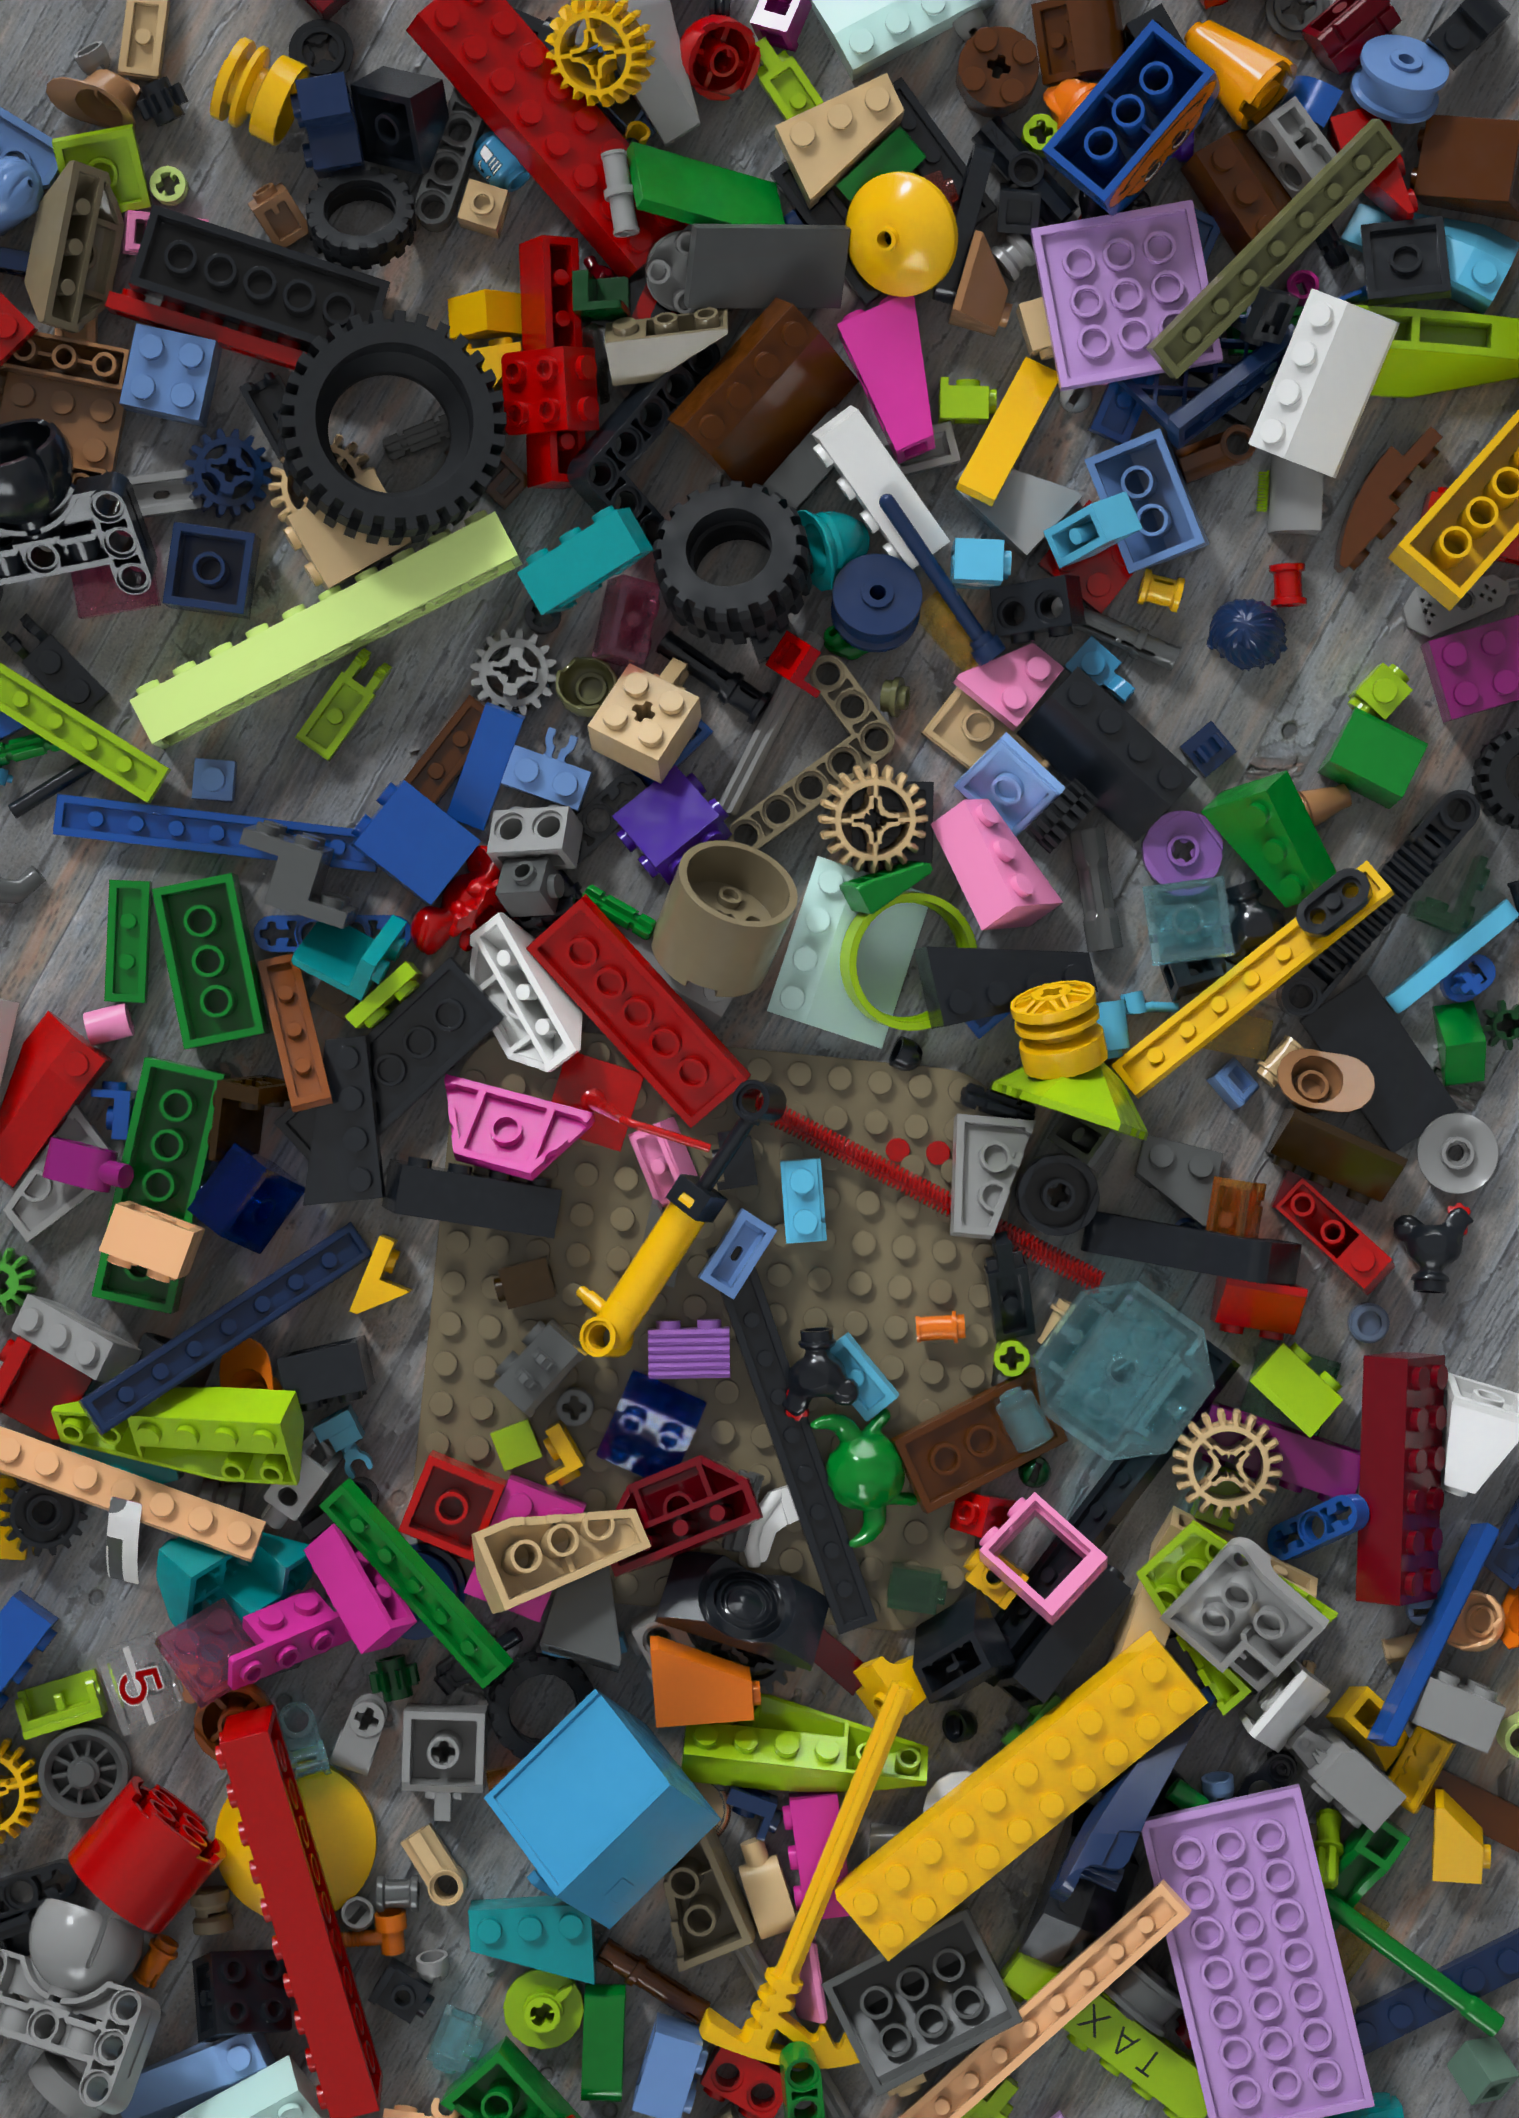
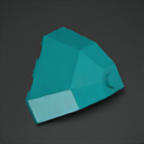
(199, 1576)

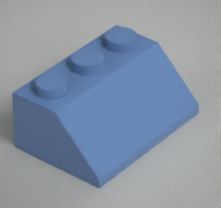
(1159, 495)

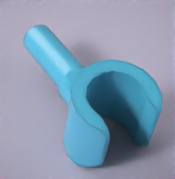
(1136, 1004)

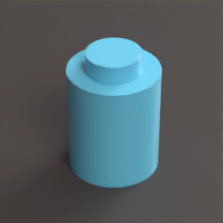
(1115, 1026)

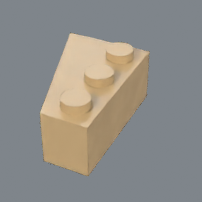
(837, 135)

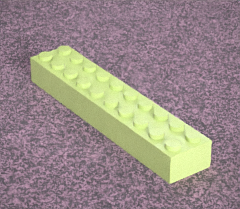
(325, 631)

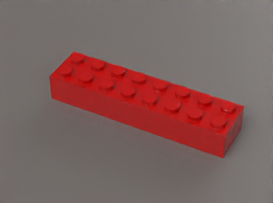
(556, 138)

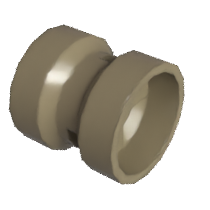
(211, 1910)

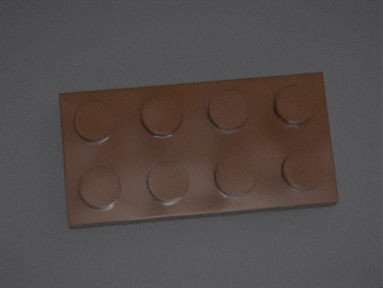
(966, 1446)

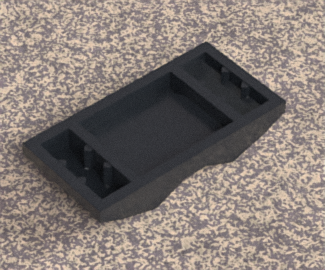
(743, 1608)

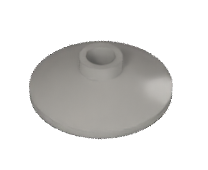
(1477, 1159)

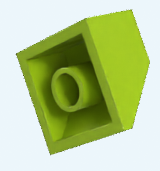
(1297, 1387)

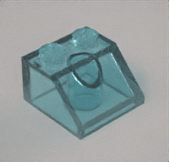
(1188, 921)

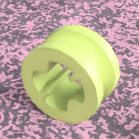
(157, 182)

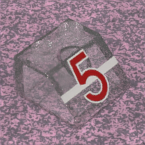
(139, 1683)

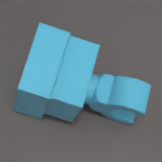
(343, 1431)

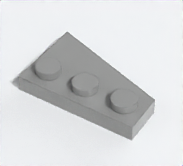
(43, 1201)

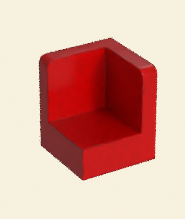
(794, 660)

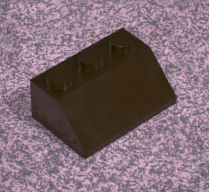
(1334, 1156)

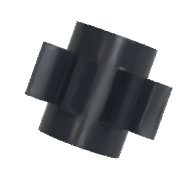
(162, 101)

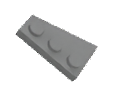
(983, 1170)

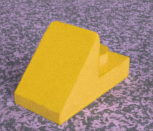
(374, 1287)

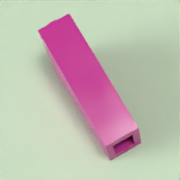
(890, 368)

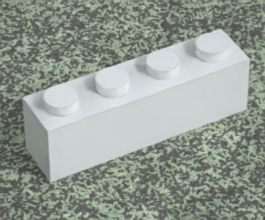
(870, 472)

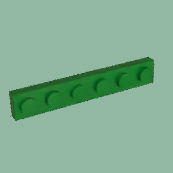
(416, 1583)

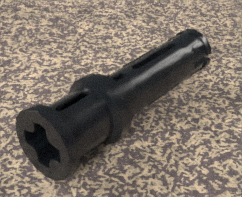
(729, 686)

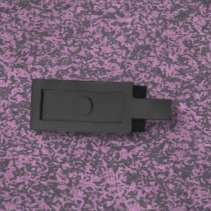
(1008, 1290)

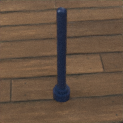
(983, 643)

